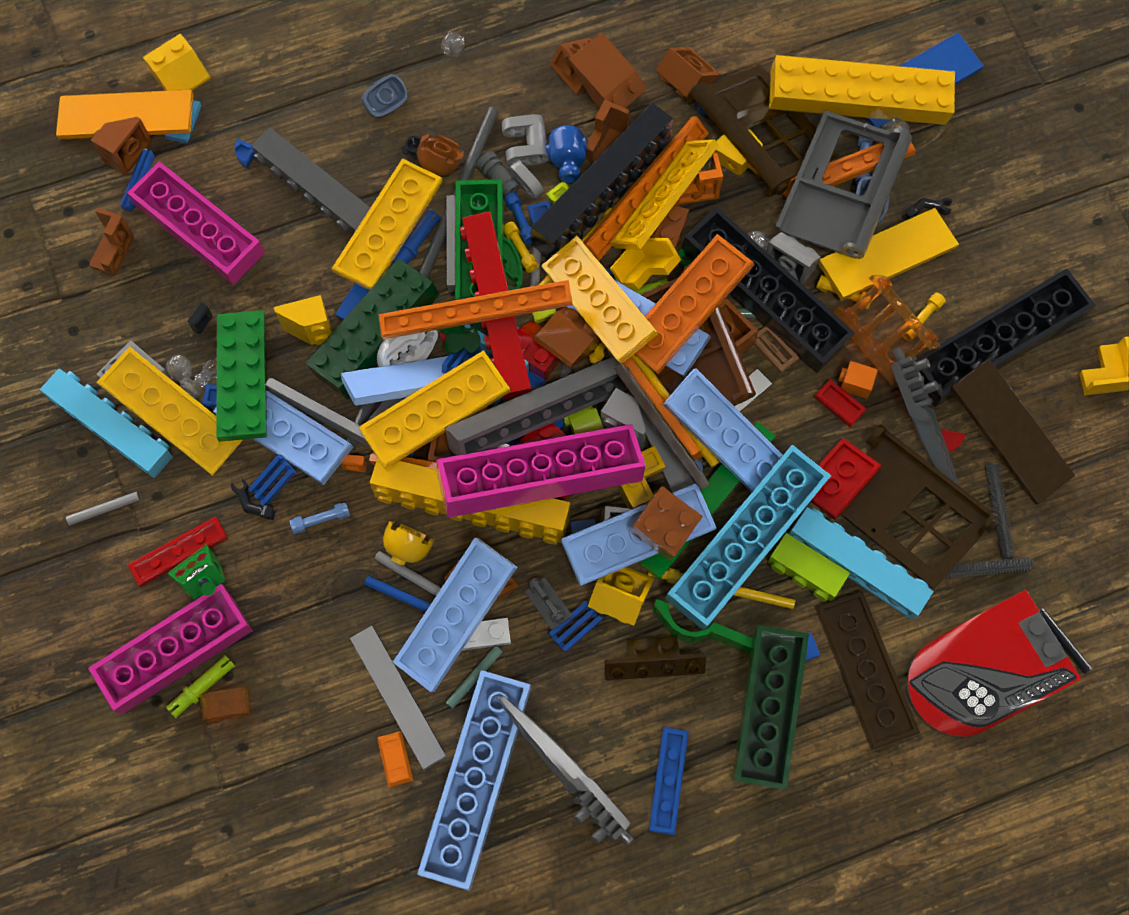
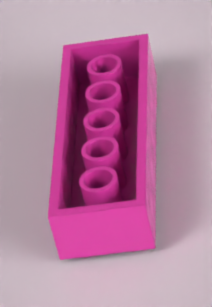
(196, 223)
(170, 650)

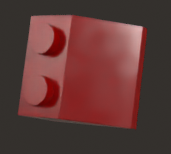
(540, 360)

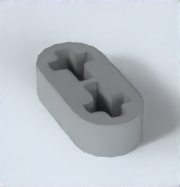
(526, 180)

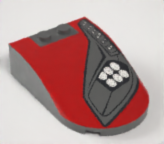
(988, 669)

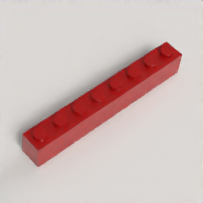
(490, 279)

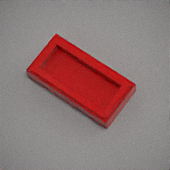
(840, 403)

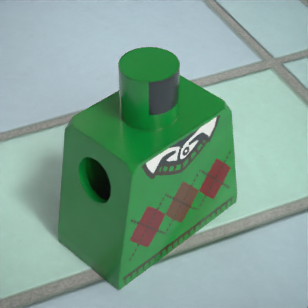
(198, 574)

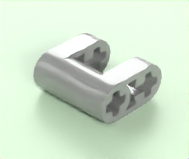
(533, 128)

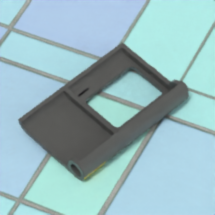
(833, 215)

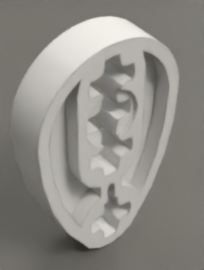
(418, 349)

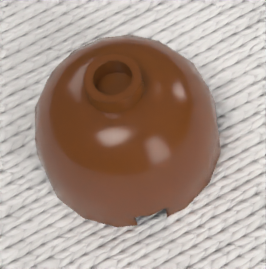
(439, 155)

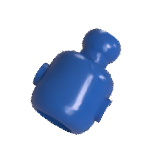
(567, 151)

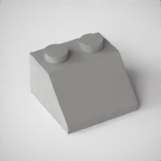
(793, 256)

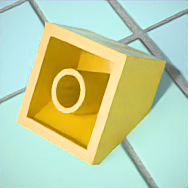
(176, 66)
(305, 320)
(621, 594)

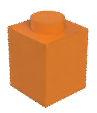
(858, 379)

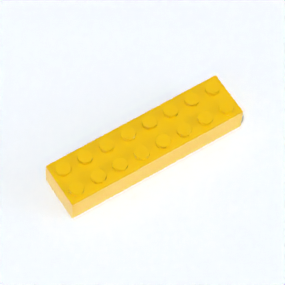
(862, 89)
(420, 488)

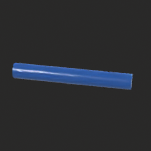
(396, 593)

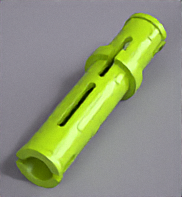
(200, 686)

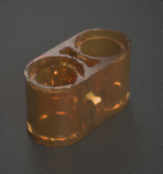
(225, 704)

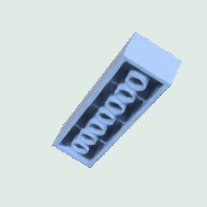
(473, 783)

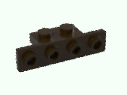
(654, 659)

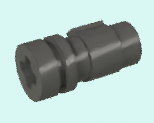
(494, 169)

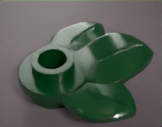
(461, 338)

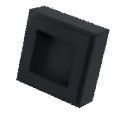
(200, 318)

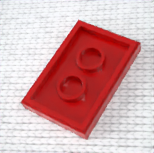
(849, 474)

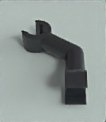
(913, 210)
(263, 511)

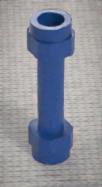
(514, 203)

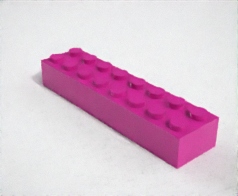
(540, 470)

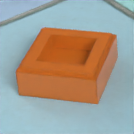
(354, 463)

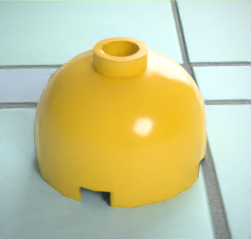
(405, 544)

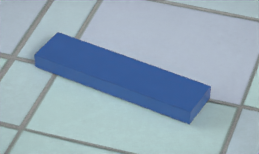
(668, 781)

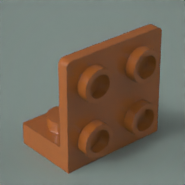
(563, 67)

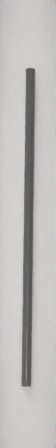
(441, 231)

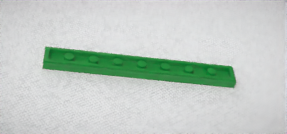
(719, 488)

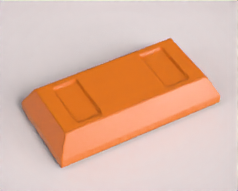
(395, 759)

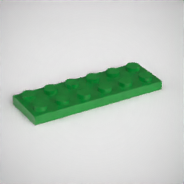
(241, 376)

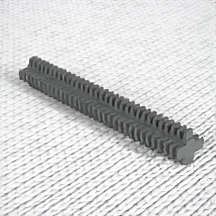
(998, 508)
(990, 567)

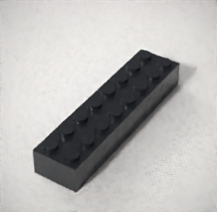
(603, 181)
(776, 295)
(1007, 332)

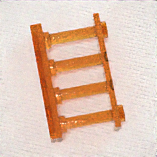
(863, 333)

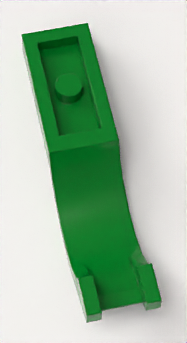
(715, 631)

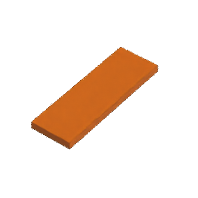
(692, 300)

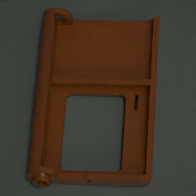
(717, 362)

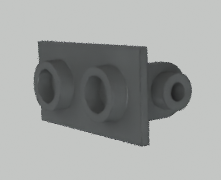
(548, 602)

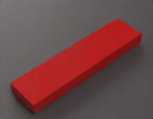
(176, 551)

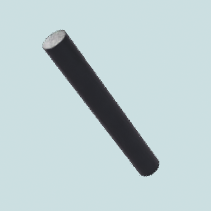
(1066, 643)

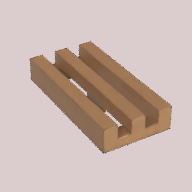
(769, 356)

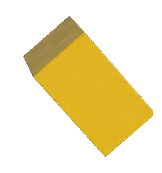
(638, 265)
(1114, 370)
(639, 493)

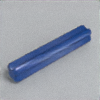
(141, 168)

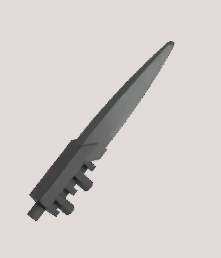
(923, 417)
(574, 779)

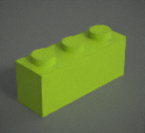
(808, 568)

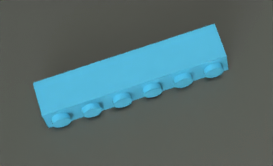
(107, 423)
(865, 566)

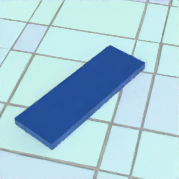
(948, 55)

